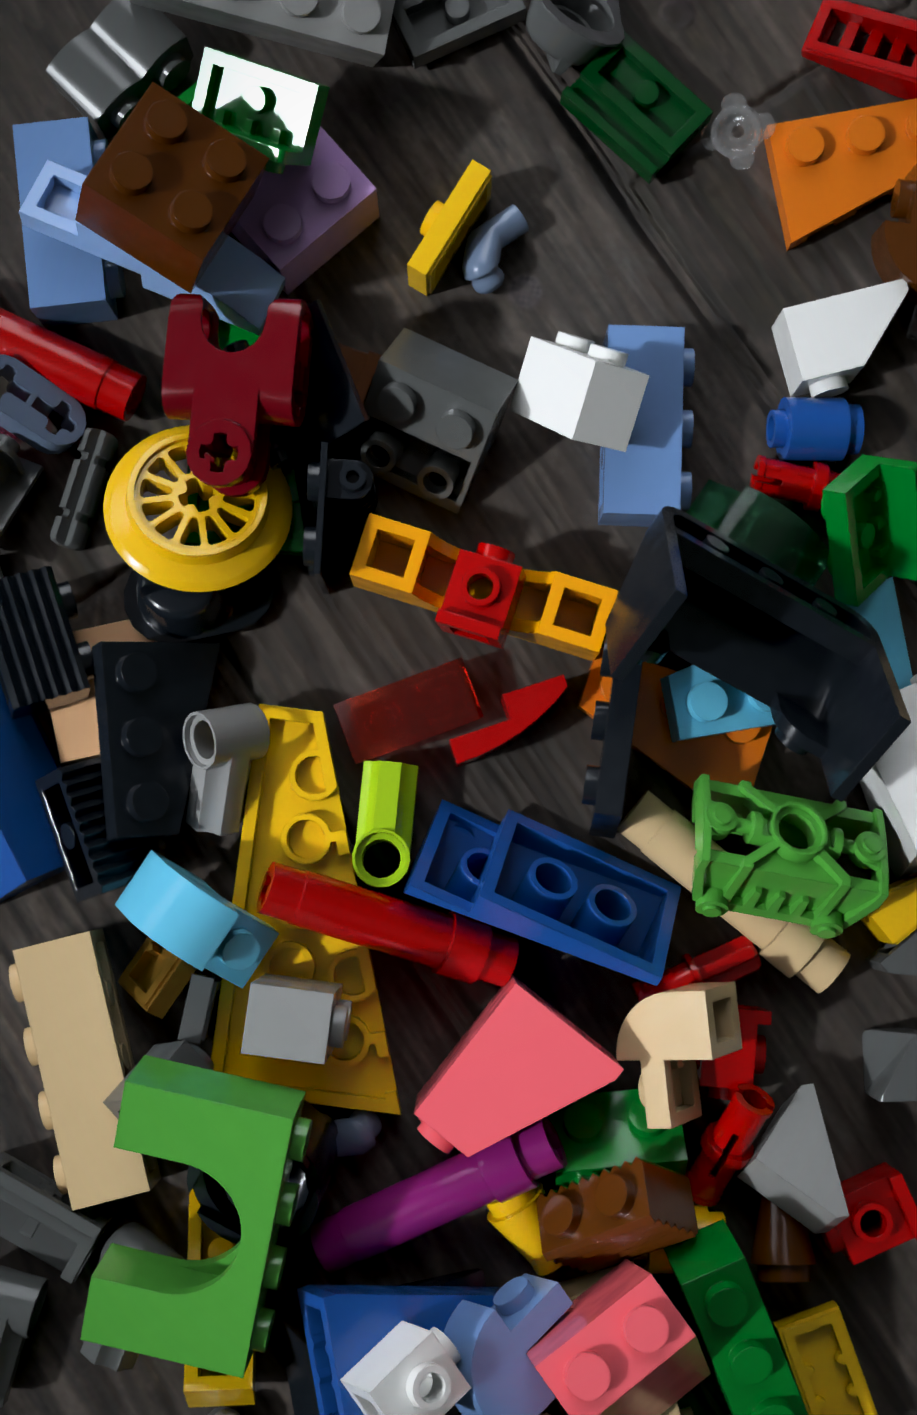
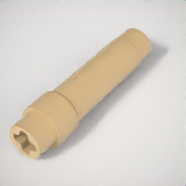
(788, 946)

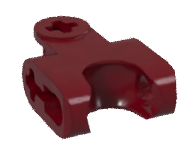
(235, 394)

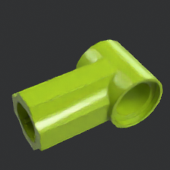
(386, 816)

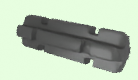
(84, 489)

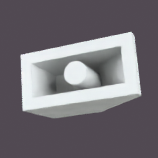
(833, 337)

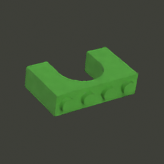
(245, 1139)

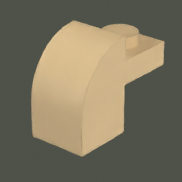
(668, 1037)

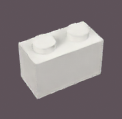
(580, 390)

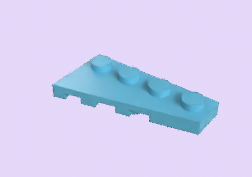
(707, 706)

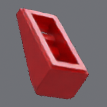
(865, 67)

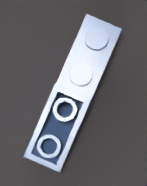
(234, 283)

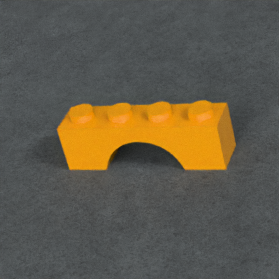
(418, 566)

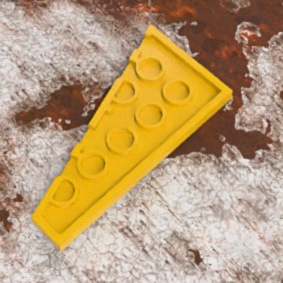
(300, 822)

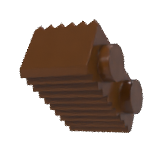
(616, 1216)

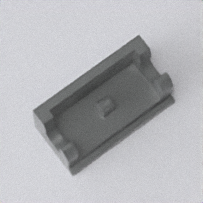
(42, 1219)

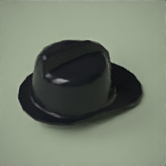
(189, 616)

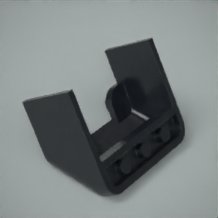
(763, 635)

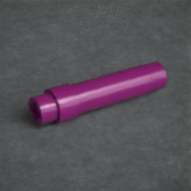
(438, 1196)

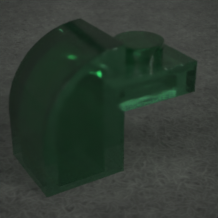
(763, 527)

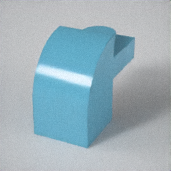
(195, 920)

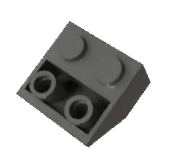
(431, 419)

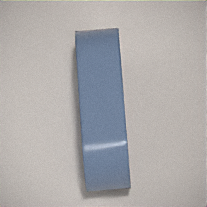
(29, 403)

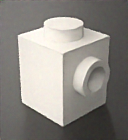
(408, 1374)

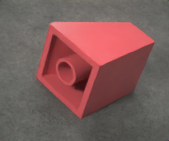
(509, 1073)
(620, 1349)

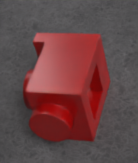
(487, 618)
(738, 1067)
(881, 1190)

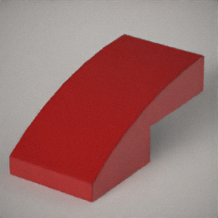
(522, 711)

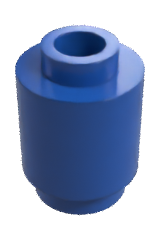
(815, 429)

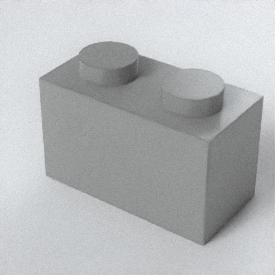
(295, 1018)

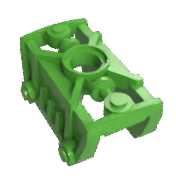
(778, 878)

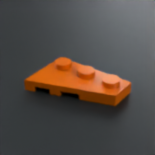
(839, 163)

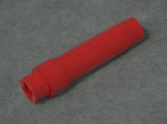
(73, 367)
(445, 942)

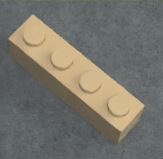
(82, 1057)

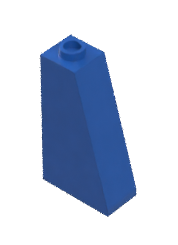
(352, 1319)

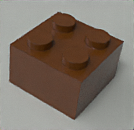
(170, 187)

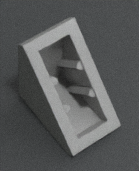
(797, 1166)

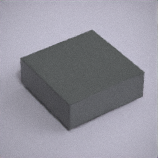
(200, 1007)

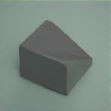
(890, 1064)

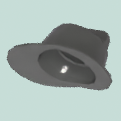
(574, 30)

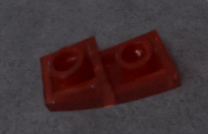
(408, 710)

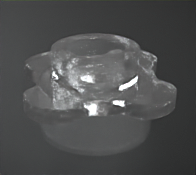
(755, 125)

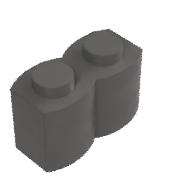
(117, 60)

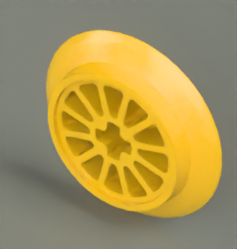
(169, 560)

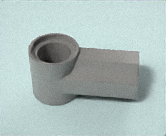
(221, 749)

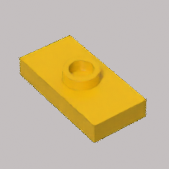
(448, 226)
(824, 1362)

